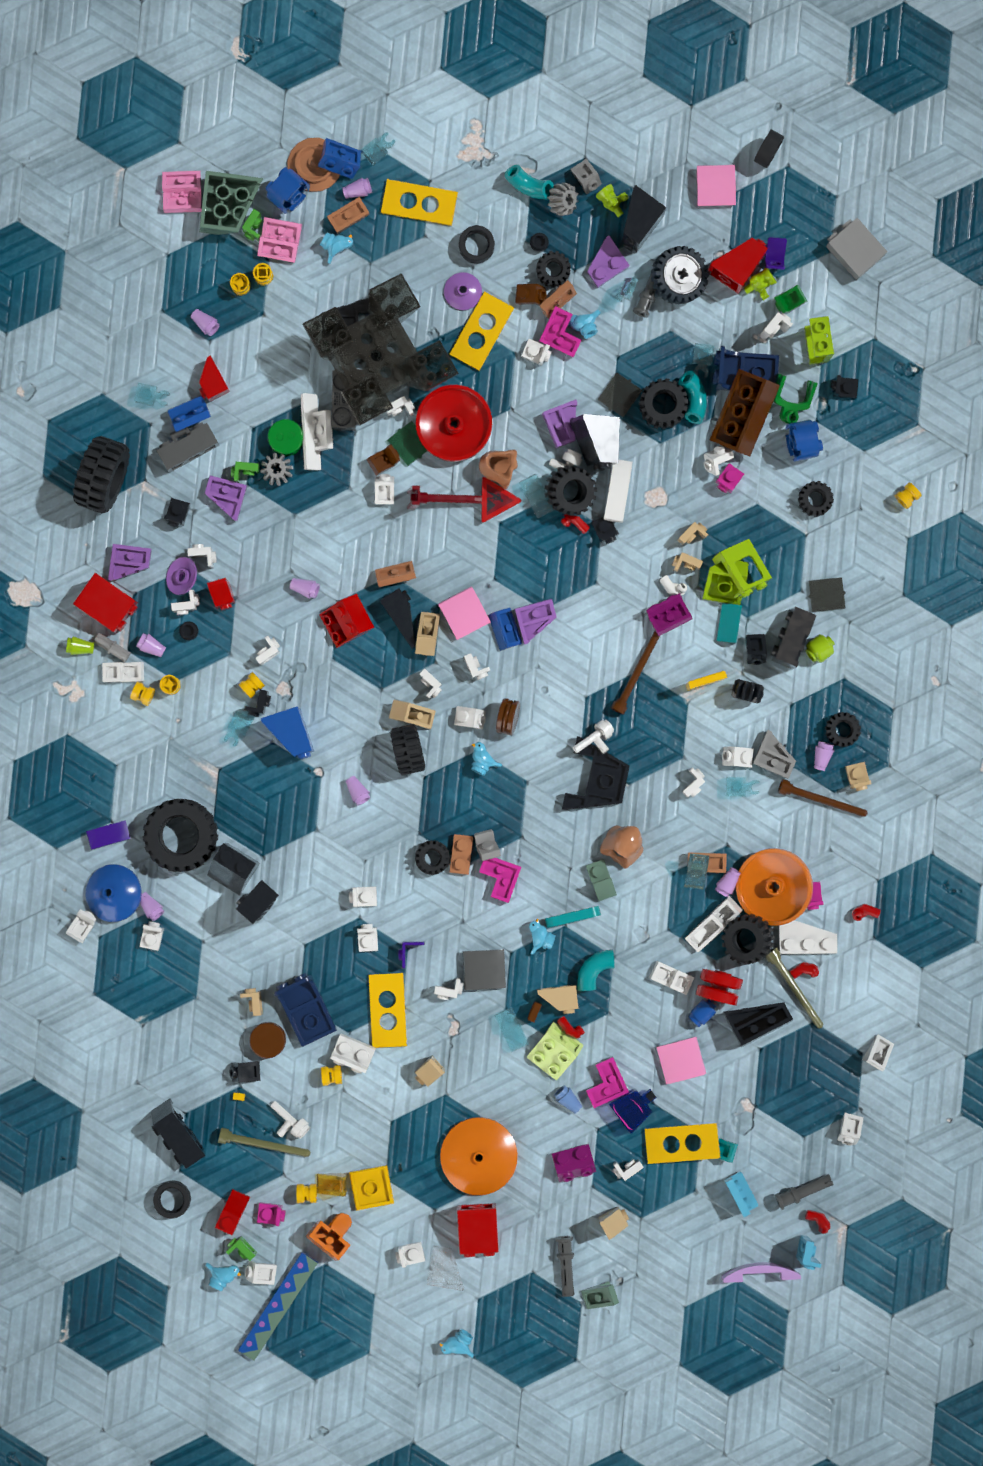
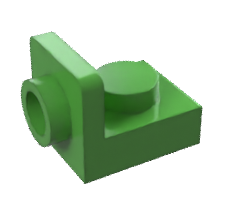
(252, 222)
(247, 468)
(245, 1249)

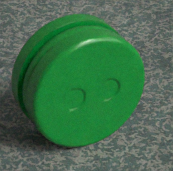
(285, 437)

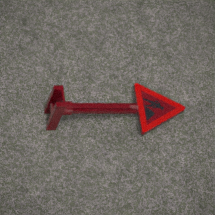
(493, 499)

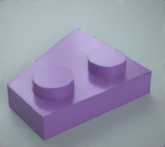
(607, 263)
(559, 424)
(226, 495)

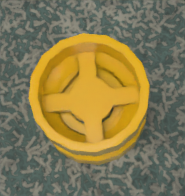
(265, 272)
(240, 280)
(908, 495)
(167, 684)
(251, 684)
(142, 693)
(336, 1075)
(306, 1193)

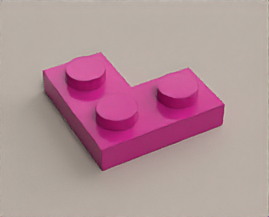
(555, 334)
(506, 877)
(612, 1085)

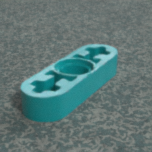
(572, 916)

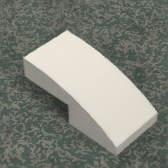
(123, 672)
(671, 977)

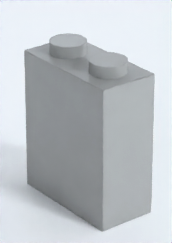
(856, 248)

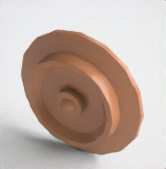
(304, 162)

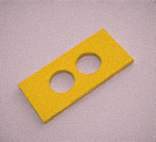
(392, 206)
(487, 305)
(377, 984)
(709, 1143)

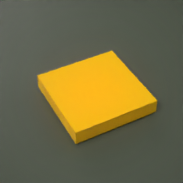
(703, 681)
(371, 1187)

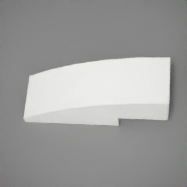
(618, 491)
(713, 924)

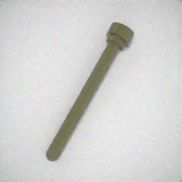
(774, 957)
(227, 1136)

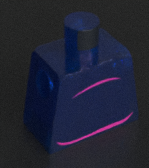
(633, 1108)

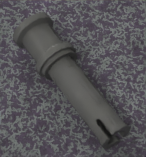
(646, 299)
(795, 1194)
(565, 1256)

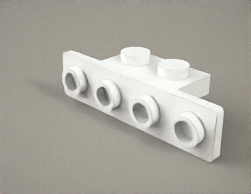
(316, 431)

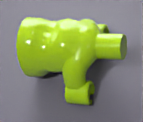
(610, 200)
(760, 282)

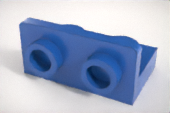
(340, 158)
(189, 413)

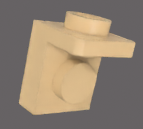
(689, 534)
(689, 561)
(858, 776)
(255, 1004)

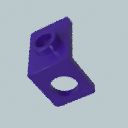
(775, 253)
(402, 952)

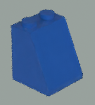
(291, 731)

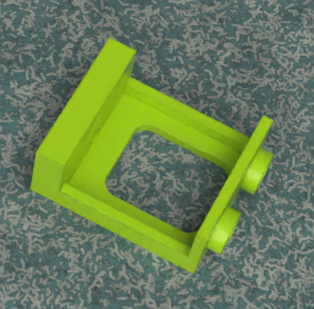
(818, 344)
(736, 553)

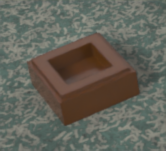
(534, 1011)

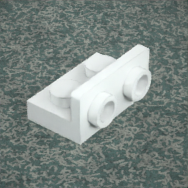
(779, 321)
(352, 1053)

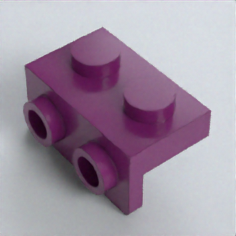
(668, 614)
(574, 1163)

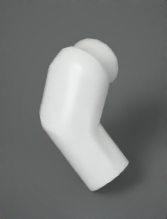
(673, 588)

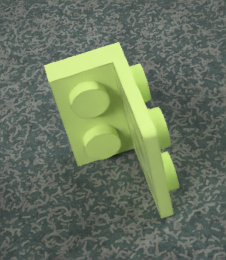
(555, 1051)

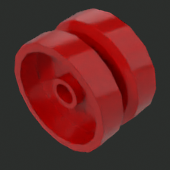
(719, 986)

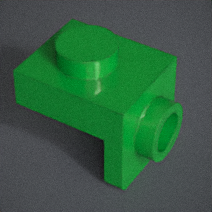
(790, 300)

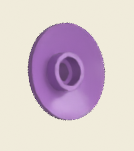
(460, 300)
(181, 575)

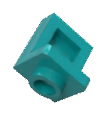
(727, 1150)

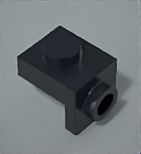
(263, 702)

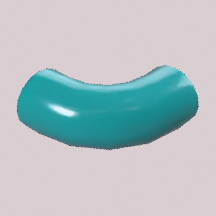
(527, 184)
(696, 397)
(592, 967)

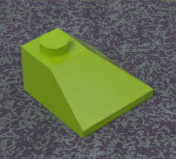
(720, 585)

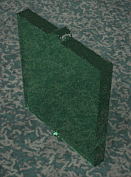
(407, 443)

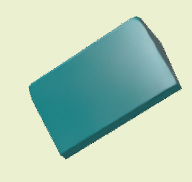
(729, 623)

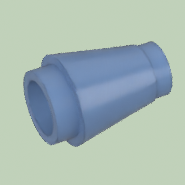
(568, 1099)

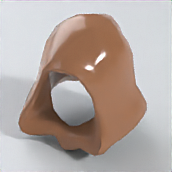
(499, 466)
(624, 841)

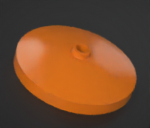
(757, 890)
(476, 1137)

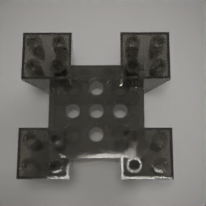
(342, 346)

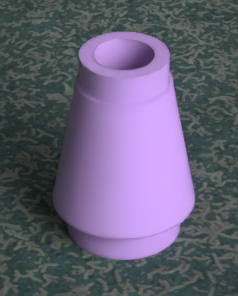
(358, 188)
(205, 322)
(307, 588)
(150, 645)
(822, 755)
(357, 791)
(728, 882)
(151, 907)

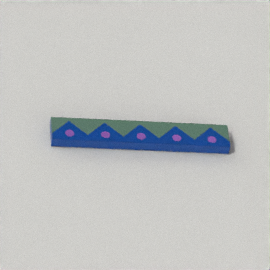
(278, 1306)

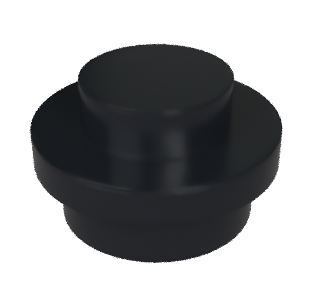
(539, 242)
(188, 631)

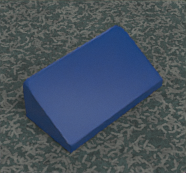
(505, 629)

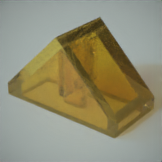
(332, 1184)

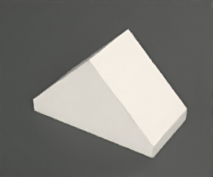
(879, 1053)

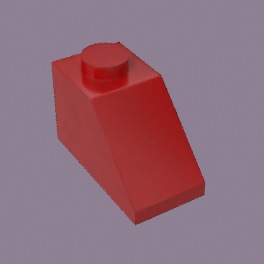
(212, 381)
(221, 593)
(232, 1212)

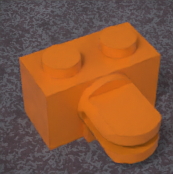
(330, 1236)

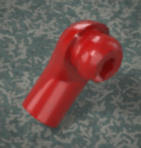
(577, 521)
(864, 910)
(806, 968)
(569, 1030)
(821, 1220)

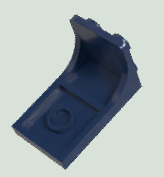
(729, 362)
(305, 1009)

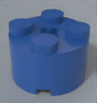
(287, 190)
(803, 440)

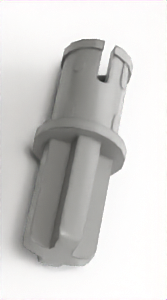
(112, 647)

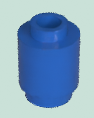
(702, 1012)

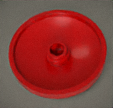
(456, 405)

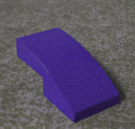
(108, 835)

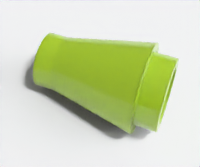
(79, 646)

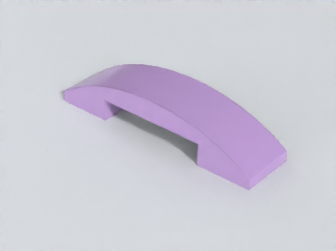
(736, 1274)

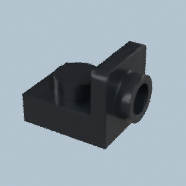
(844, 387)
(177, 512)
(605, 530)
(756, 649)
(245, 1071)

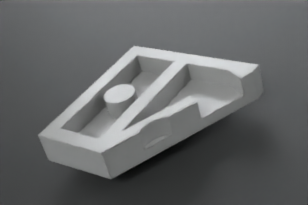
(774, 756)

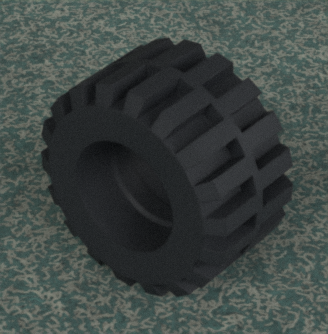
(663, 387)
(584, 495)
(407, 749)
(734, 946)

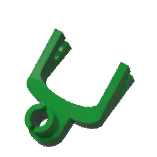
(791, 408)

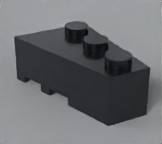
(793, 637)
(257, 902)
(756, 1022)
(176, 1134)

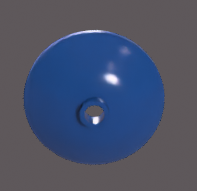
(124, 896)

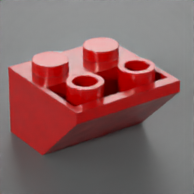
(346, 620)

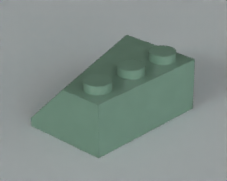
(226, 201)

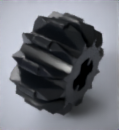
(747, 691)

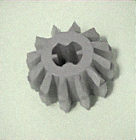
(562, 199)
(270, 474)

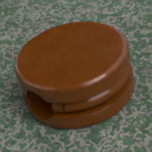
(507, 716)
(267, 1040)

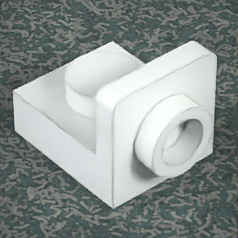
(536, 352)
(399, 404)
(384, 489)
(267, 654)
(473, 664)
(429, 680)
(363, 896)
(151, 936)
(367, 938)
(850, 1129)
(630, 1169)
(410, 1254)
(260, 1273)

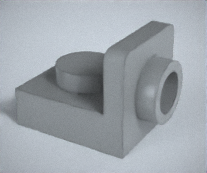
(586, 176)
(486, 845)

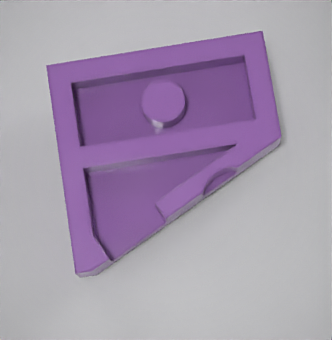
(128, 560)
(534, 618)

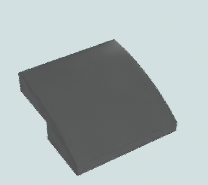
(484, 969)

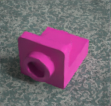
(729, 478)
(816, 897)
(271, 1213)

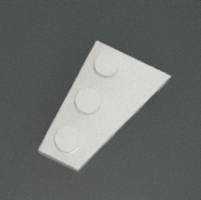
(805, 939)

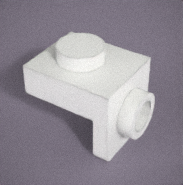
(716, 456)
(199, 550)
(183, 607)
(470, 717)
(737, 757)
(693, 789)
(81, 925)
(445, 993)

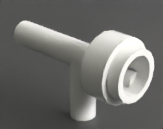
(570, 456)
(603, 731)
(299, 1128)

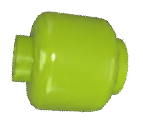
(820, 648)

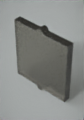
(619, 395)
(827, 594)

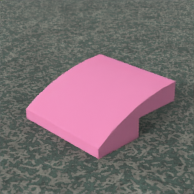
(716, 185)
(182, 191)
(279, 239)
(464, 613)
(681, 1060)

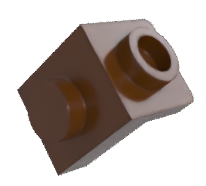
(530, 294)
(383, 460)

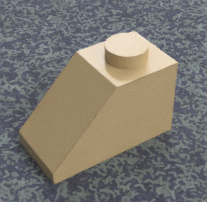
(427, 633)
(412, 714)
(562, 997)
(429, 1071)
(613, 1222)

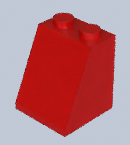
(738, 264)
(106, 603)
(477, 1229)

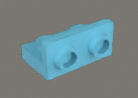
(741, 1193)
(806, 1253)

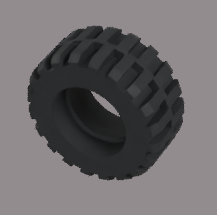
(101, 474)
(154, 835)

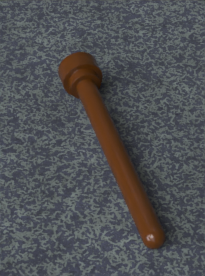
(620, 704)
(787, 788)

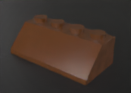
(744, 412)

